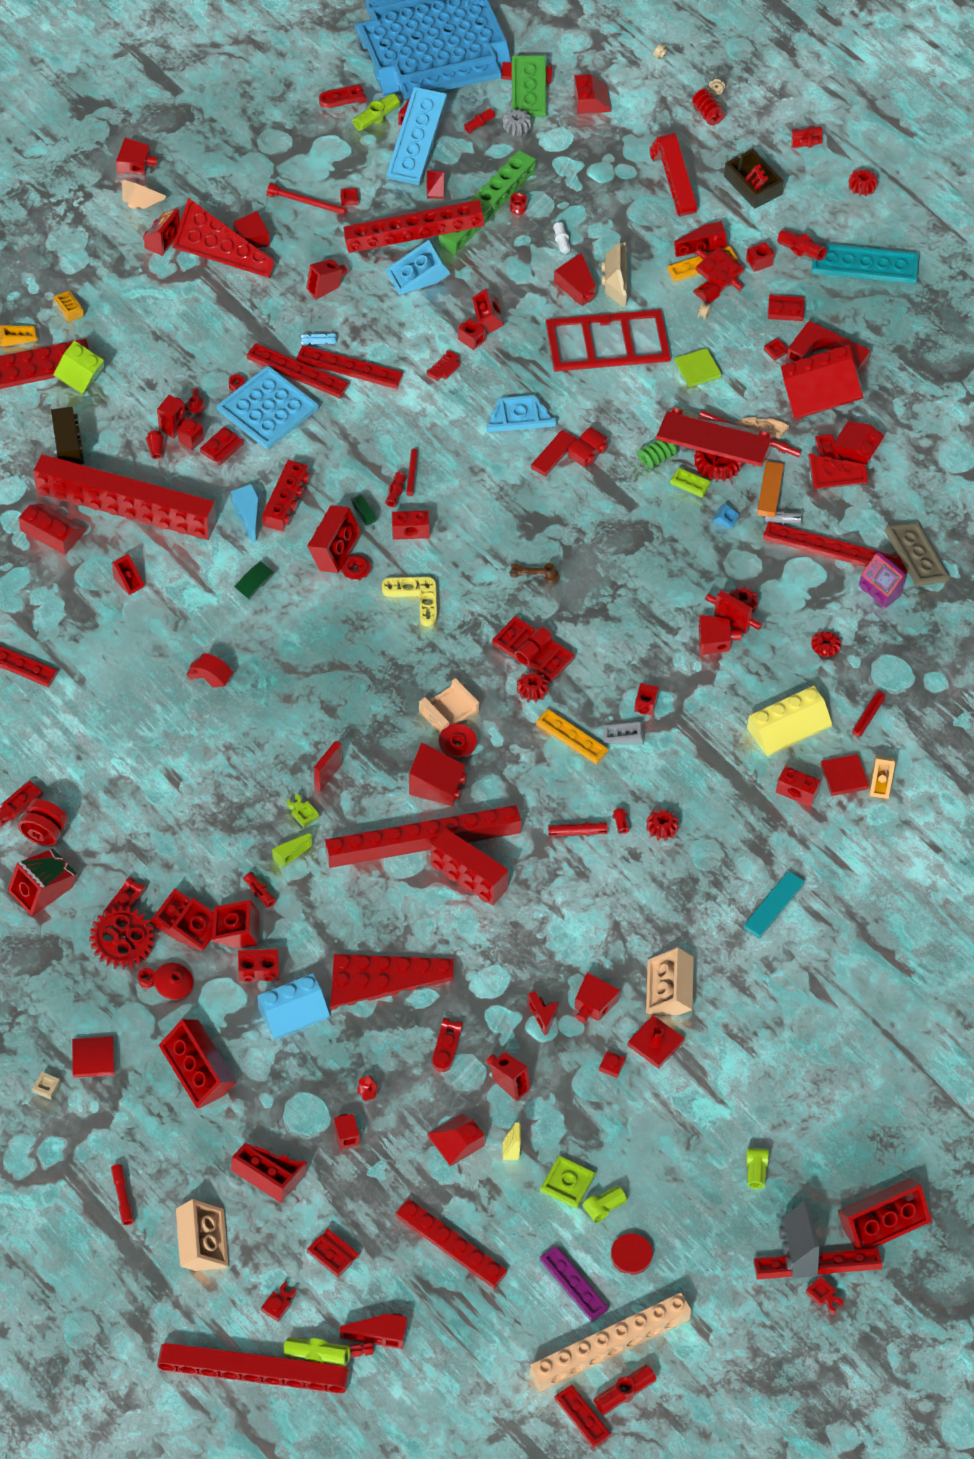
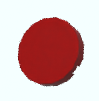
(631, 1254)

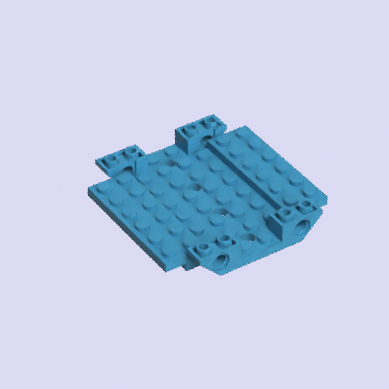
(438, 57)

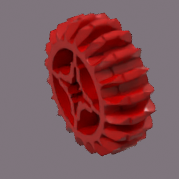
(716, 466)

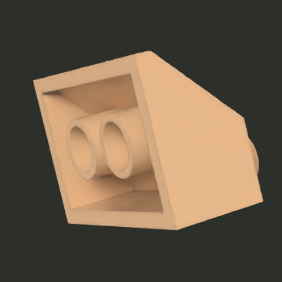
(670, 983)
(201, 1236)

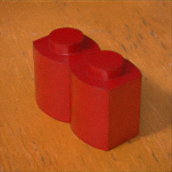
(588, 447)

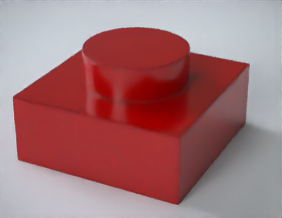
(612, 1064)

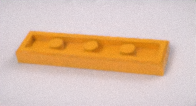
(687, 267)
(572, 736)

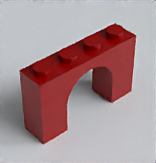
(815, 337)

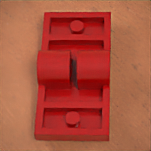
(533, 648)

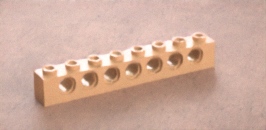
(609, 1342)

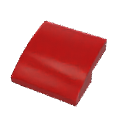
(93, 1056)

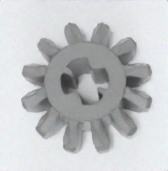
(516, 122)

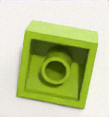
(79, 367)

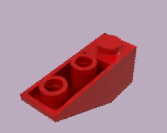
(705, 237)

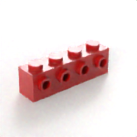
(286, 495)

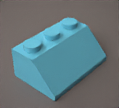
(293, 1006)

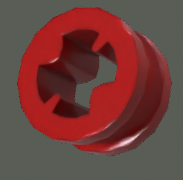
(232, 379)
(141, 980)

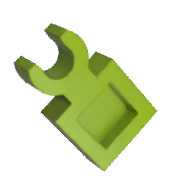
(302, 812)

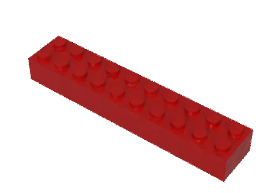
(125, 497)

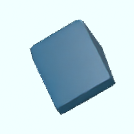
(726, 516)

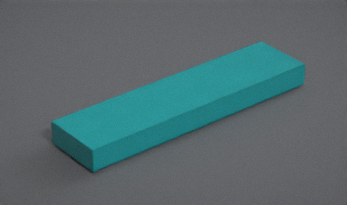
(774, 904)

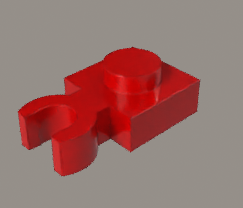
(822, 1293)
(278, 1304)

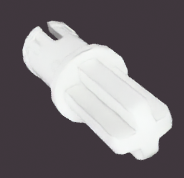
(561, 237)

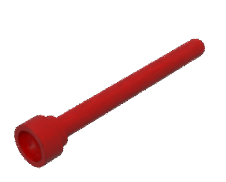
(274, 190)

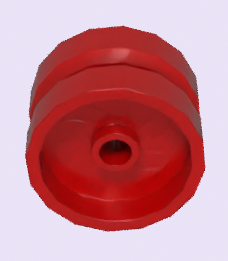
(43, 822)

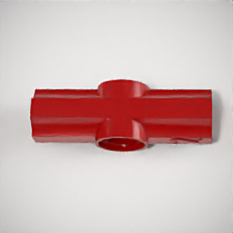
(801, 245)
(614, 1396)

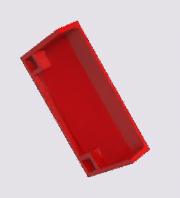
(715, 437)

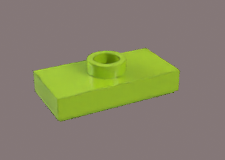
(690, 482)

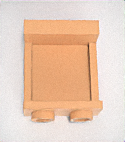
(450, 707)

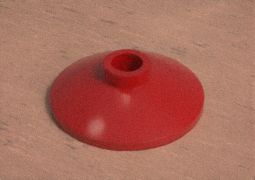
(457, 734)
(172, 988)

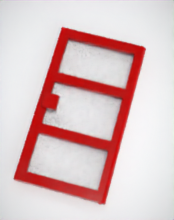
(607, 340)

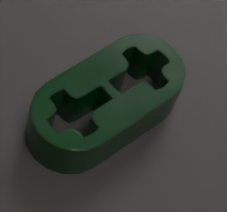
(363, 510)

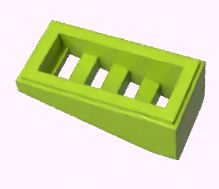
(291, 850)

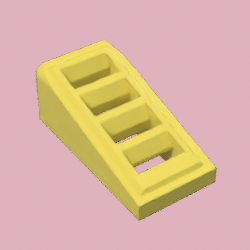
(511, 1143)

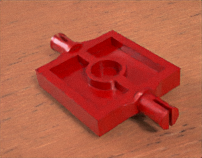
(720, 269)
(734, 610)

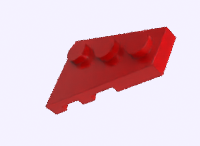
(835, 473)

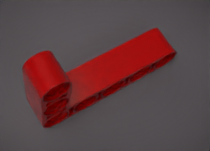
(668, 150)

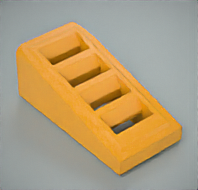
(72, 314)
(11, 335)

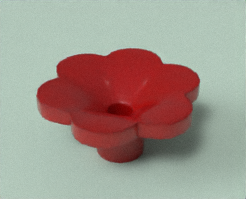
(367, 1088)

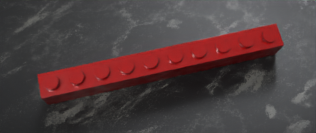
(420, 835)

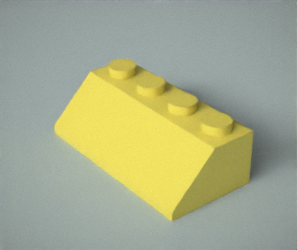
(789, 721)

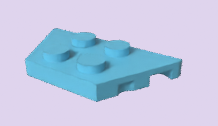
(519, 413)

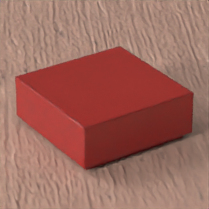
(349, 196)
(775, 349)

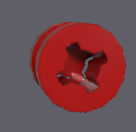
(518, 203)

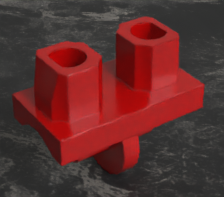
(806, 137)

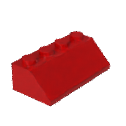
(197, 1062)
(885, 1215)

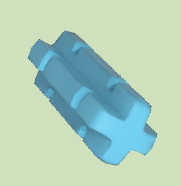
(318, 339)

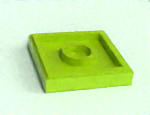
(697, 367)
(567, 1182)

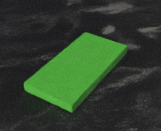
(529, 84)

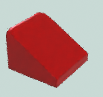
(707, 292)

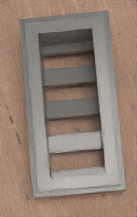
(630, 739)

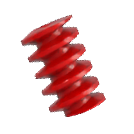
(708, 107)

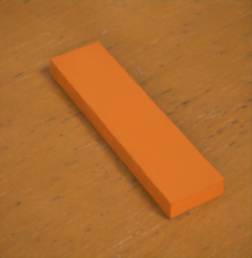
(770, 489)

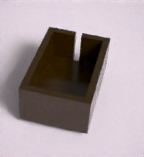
(770, 190)
(67, 435)

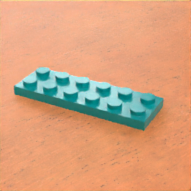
(867, 263)

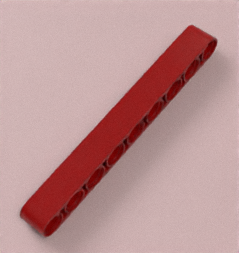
(253, 1368)

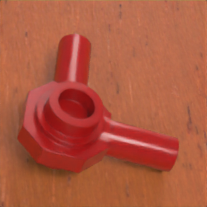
(195, 403)

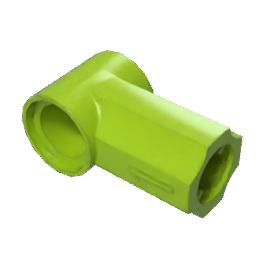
(757, 1162)
(600, 1206)

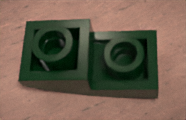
(254, 579)

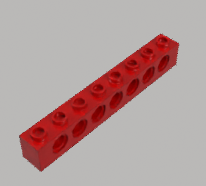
(413, 226)

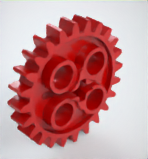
(109, 949)

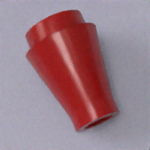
(155, 443)

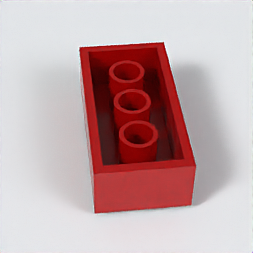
(469, 867)

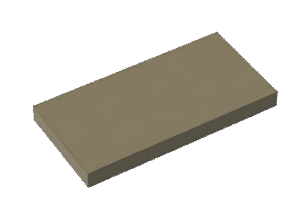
(916, 554)

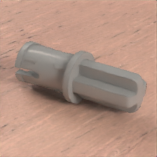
(784, 517)

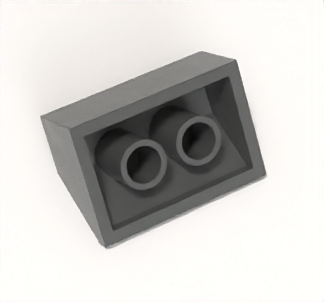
(800, 1242)

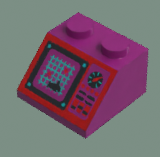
(882, 580)

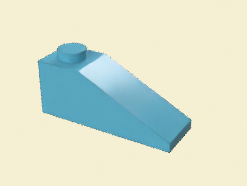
(246, 505)

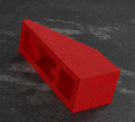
(381, 1330)

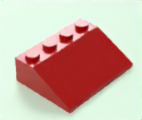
(822, 381)

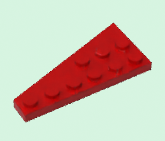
(213, 240)
(376, 977)

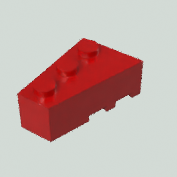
(268, 1171)

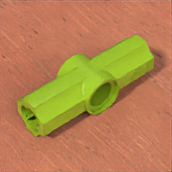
(376, 112)
(317, 1351)

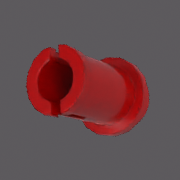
(620, 817)

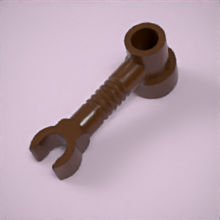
(548, 572)

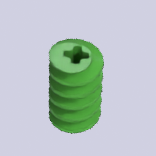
(656, 452)

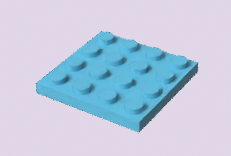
(267, 407)

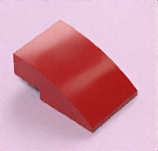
(185, 920)

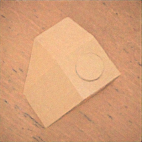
(139, 196)

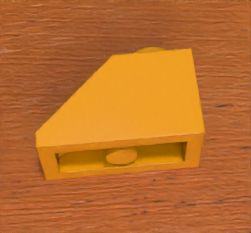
(882, 776)

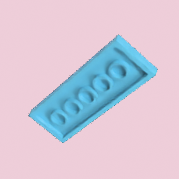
(416, 136)

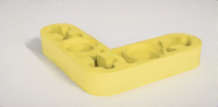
(422, 592)

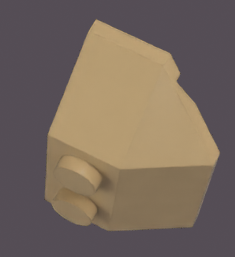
(615, 273)

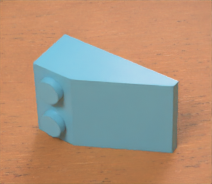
(418, 269)

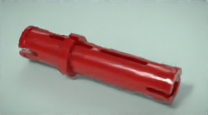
(577, 829)

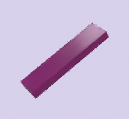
(574, 1284)

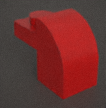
(210, 668)

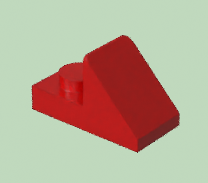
(543, 1014)

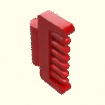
(449, 364)

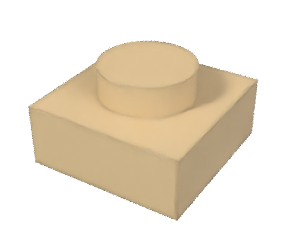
(46, 1085)

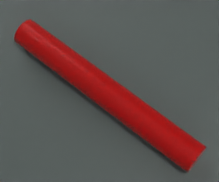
(412, 472)

